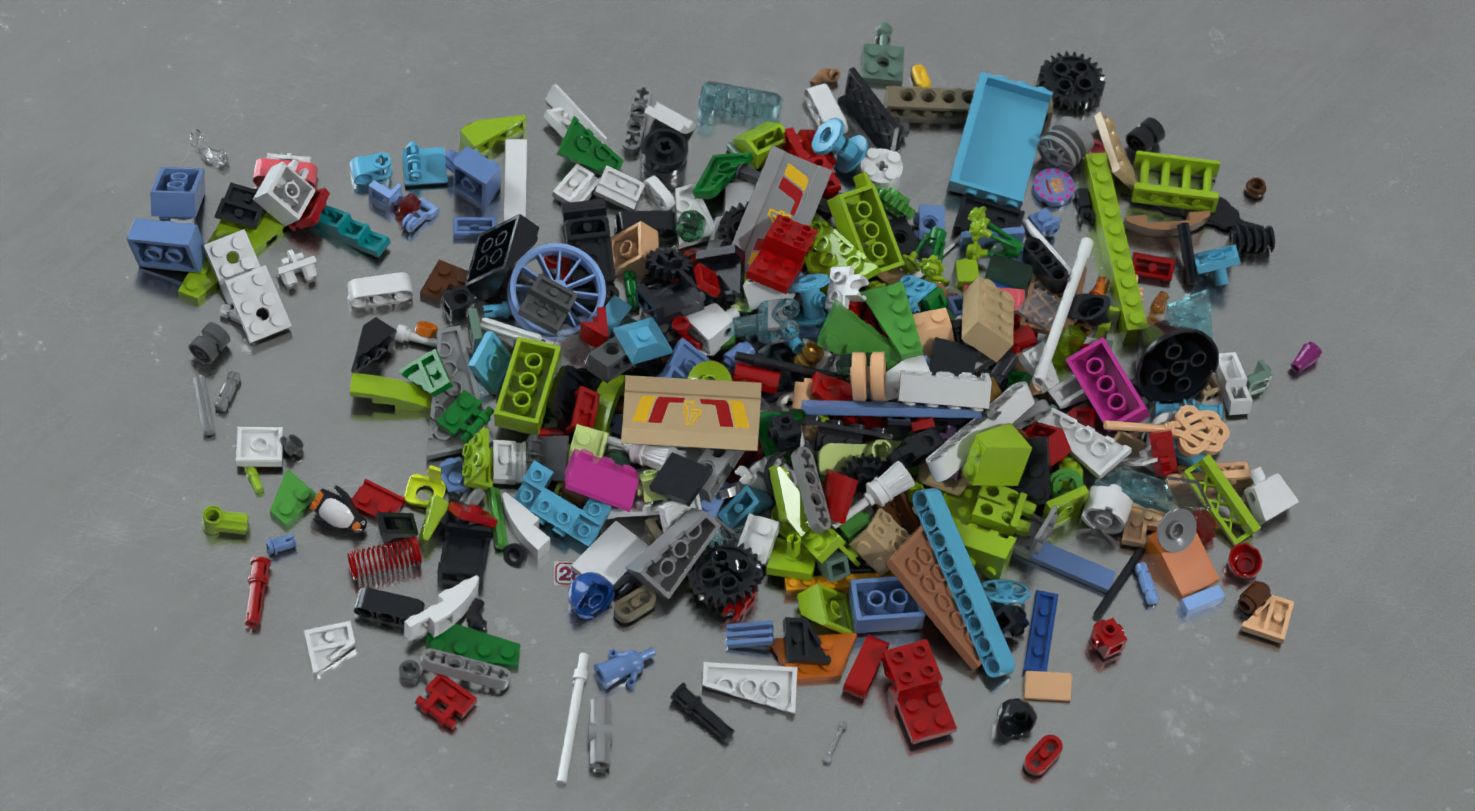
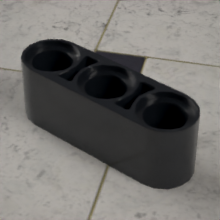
(662, 221)
(1045, 265)
(386, 606)

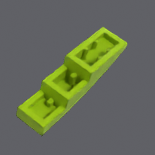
(390, 391)

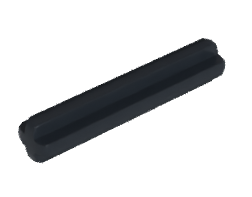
(1187, 253)

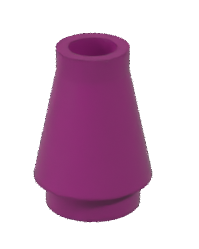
(1307, 356)

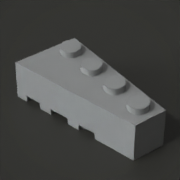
(674, 552)

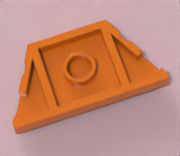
(835, 645)

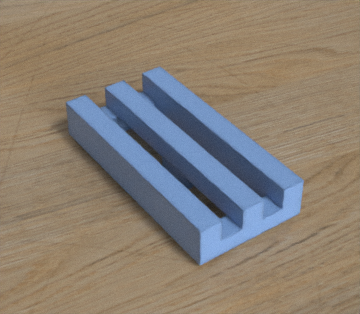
(474, 229)
(750, 630)

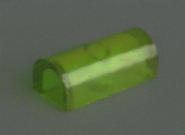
(1068, 344)

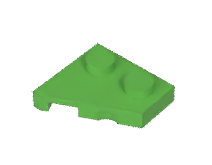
(291, 500)

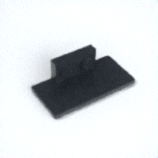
(834, 432)

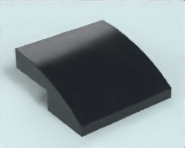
(240, 207)

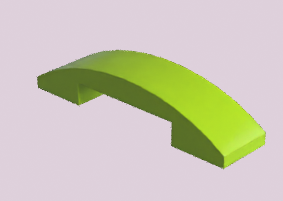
(608, 400)

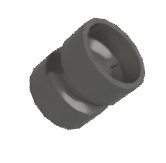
(209, 342)

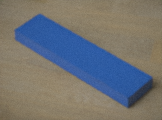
(1040, 631)

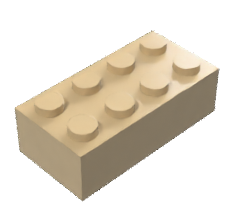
(988, 318)

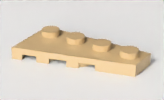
(1115, 151)

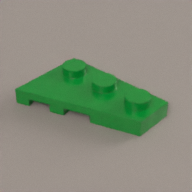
(586, 150)
(719, 174)

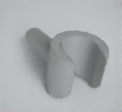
(991, 413)

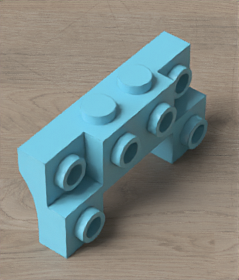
(550, 508)

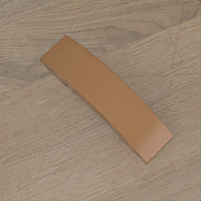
(1139, 224)

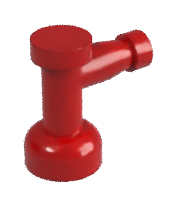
(681, 325)

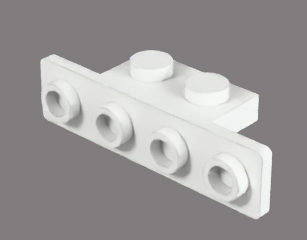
(563, 112)

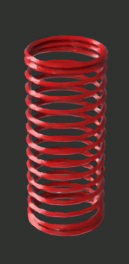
(415, 549)

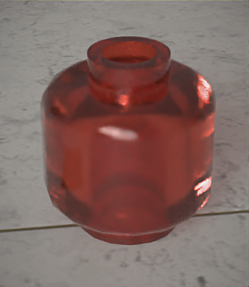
(1205, 525)

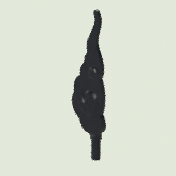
(1224, 216)

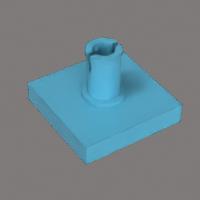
(1217, 261)
(490, 362)

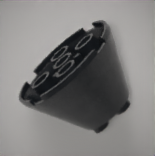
(1174, 362)

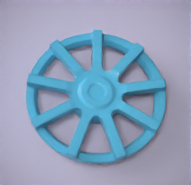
(1006, 590)

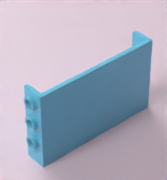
(999, 140)

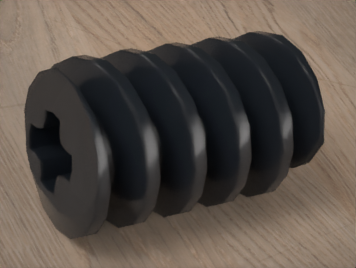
(1252, 237)

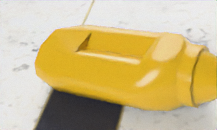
(920, 76)

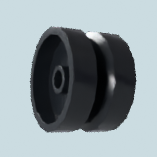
(664, 155)

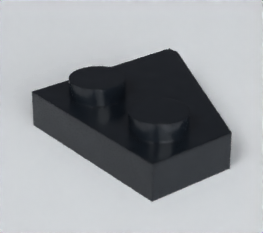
(802, 644)

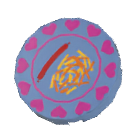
(1053, 187)

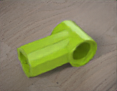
(225, 521)

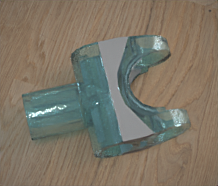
(770, 322)

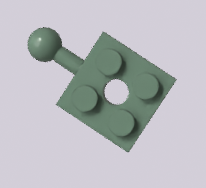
(875, 53)

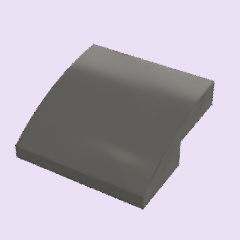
(547, 304)

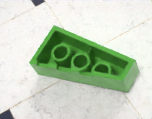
(847, 333)

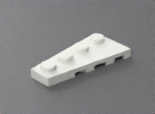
(1088, 447)

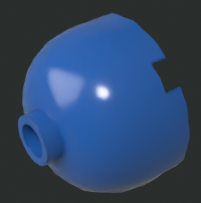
(589, 594)

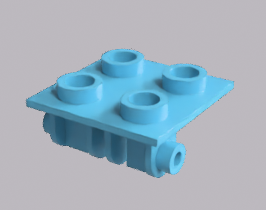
(424, 165)
(916, 290)

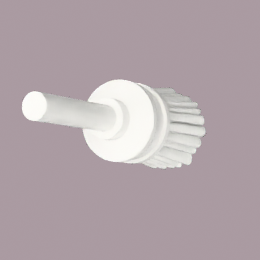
(647, 455)
(882, 489)

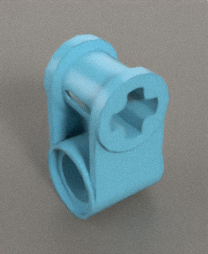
(369, 168)

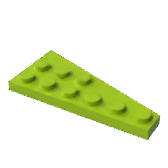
(835, 250)
(199, 285)

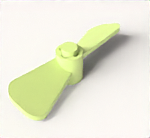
(835, 454)

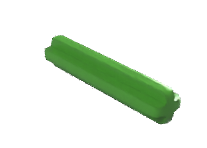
(496, 510)

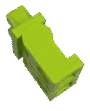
(1001, 510)

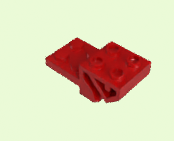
(793, 145)
(782, 254)
(918, 691)

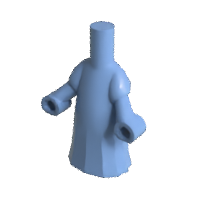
(621, 665)

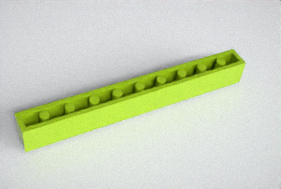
(1114, 246)

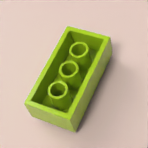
(865, 224)
(527, 386)

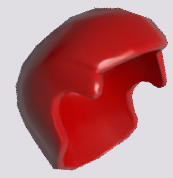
(1244, 560)

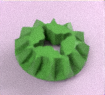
(1065, 474)

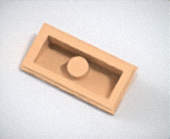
(1047, 686)

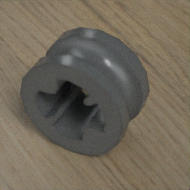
(415, 674)

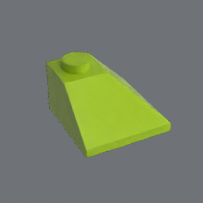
(826, 608)

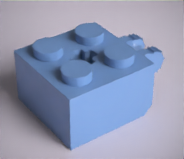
(474, 175)

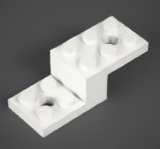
(247, 286)

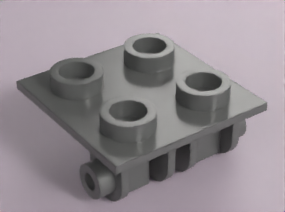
(550, 452)

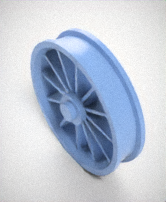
(560, 250)

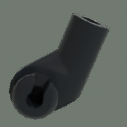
(474, 615)

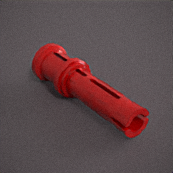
(258, 581)

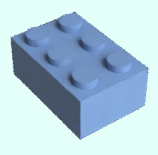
(177, 192)
(167, 245)
(883, 606)

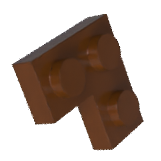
(441, 279)

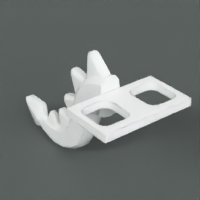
(1146, 458)

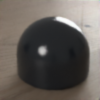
(523, 554)

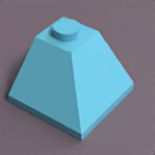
(642, 340)

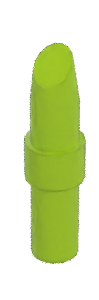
(253, 476)

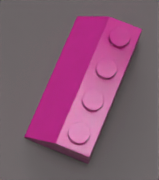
(1107, 384)

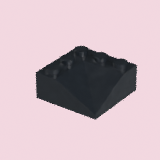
(496, 252)

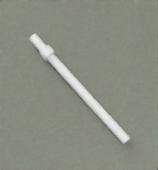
(580, 677)

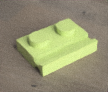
(589, 439)

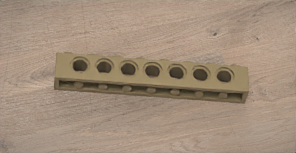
(934, 103)

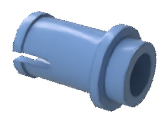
(280, 544)

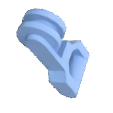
(412, 221)

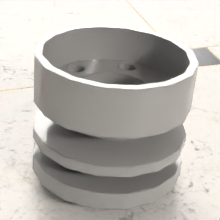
(1065, 144)

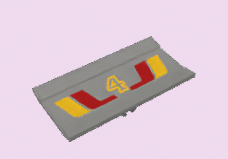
(784, 188)

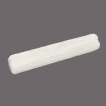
(507, 330)

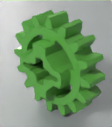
(895, 202)

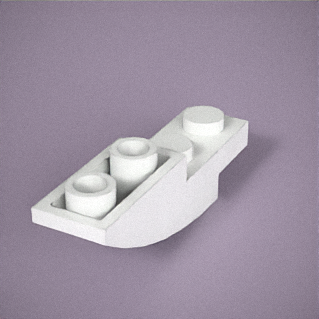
(450, 608)

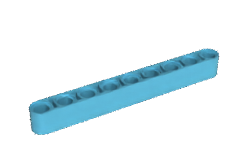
(963, 582)

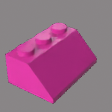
(601, 479)

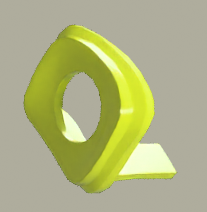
(416, 481)

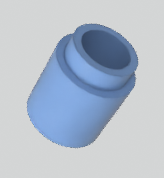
(729, 357)

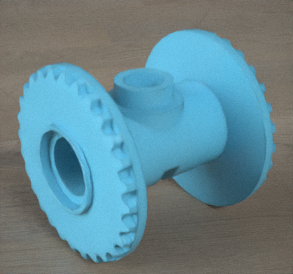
(848, 151)
(812, 298)

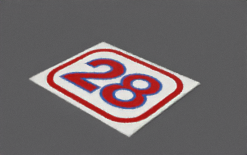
(563, 574)

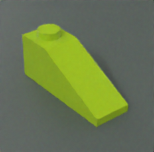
(490, 133)

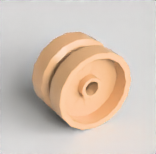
(868, 376)

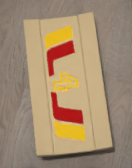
(691, 413)

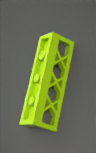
(1230, 499)

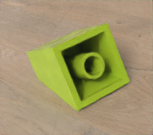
(997, 457)

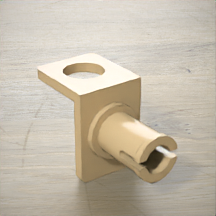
(1130, 439)

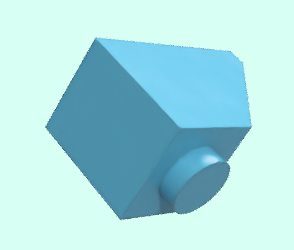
(746, 501)

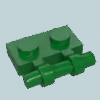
(460, 412)

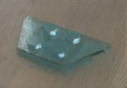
(1192, 312)
(1141, 489)

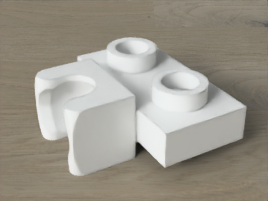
(844, 287)

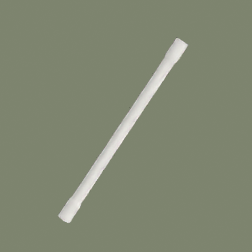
(1042, 369)

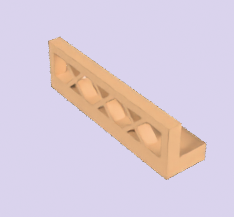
(1237, 478)

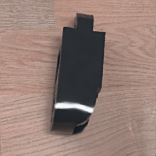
(916, 448)

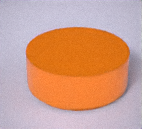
(426, 329)

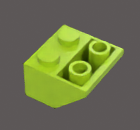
(760, 140)

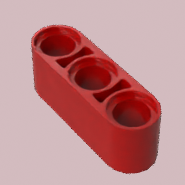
(865, 667)

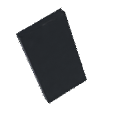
(952, 358)

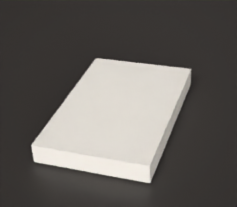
(610, 553)

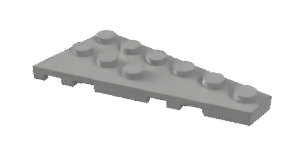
(456, 360)

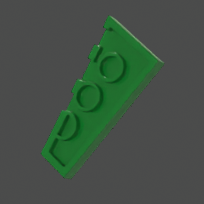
(476, 646)

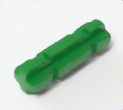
(631, 283)

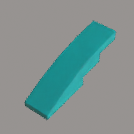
(352, 232)

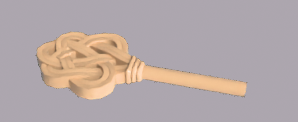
(1189, 438)

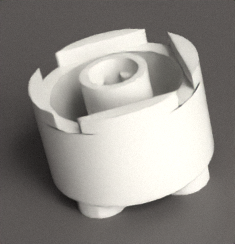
(883, 167)
(1107, 508)

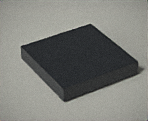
(680, 479)

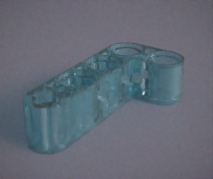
(736, 100)

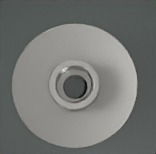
(1182, 533)

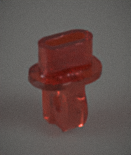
(407, 205)

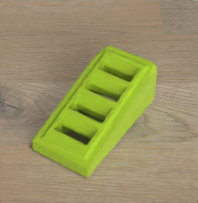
(435, 511)

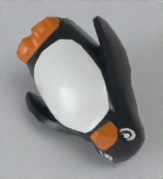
(337, 511)

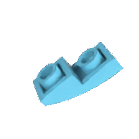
(616, 311)

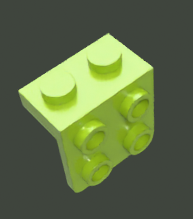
(478, 461)
(825, 543)

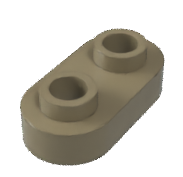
(633, 604)

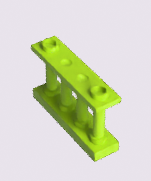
(1175, 196)

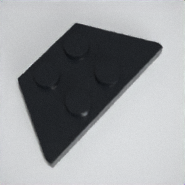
(561, 398)

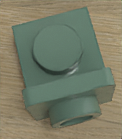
(1260, 378)

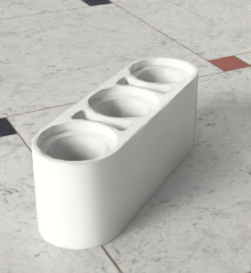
(823, 105)
(380, 289)

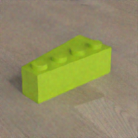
(986, 550)

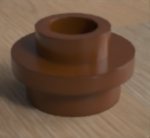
(1256, 183)

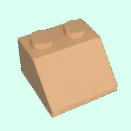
(632, 247)
(931, 325)

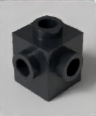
(784, 432)
(1011, 620)

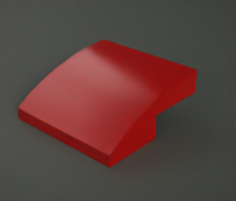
(838, 493)

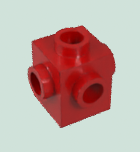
(1108, 637)

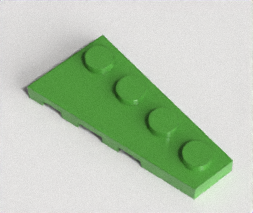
(895, 317)

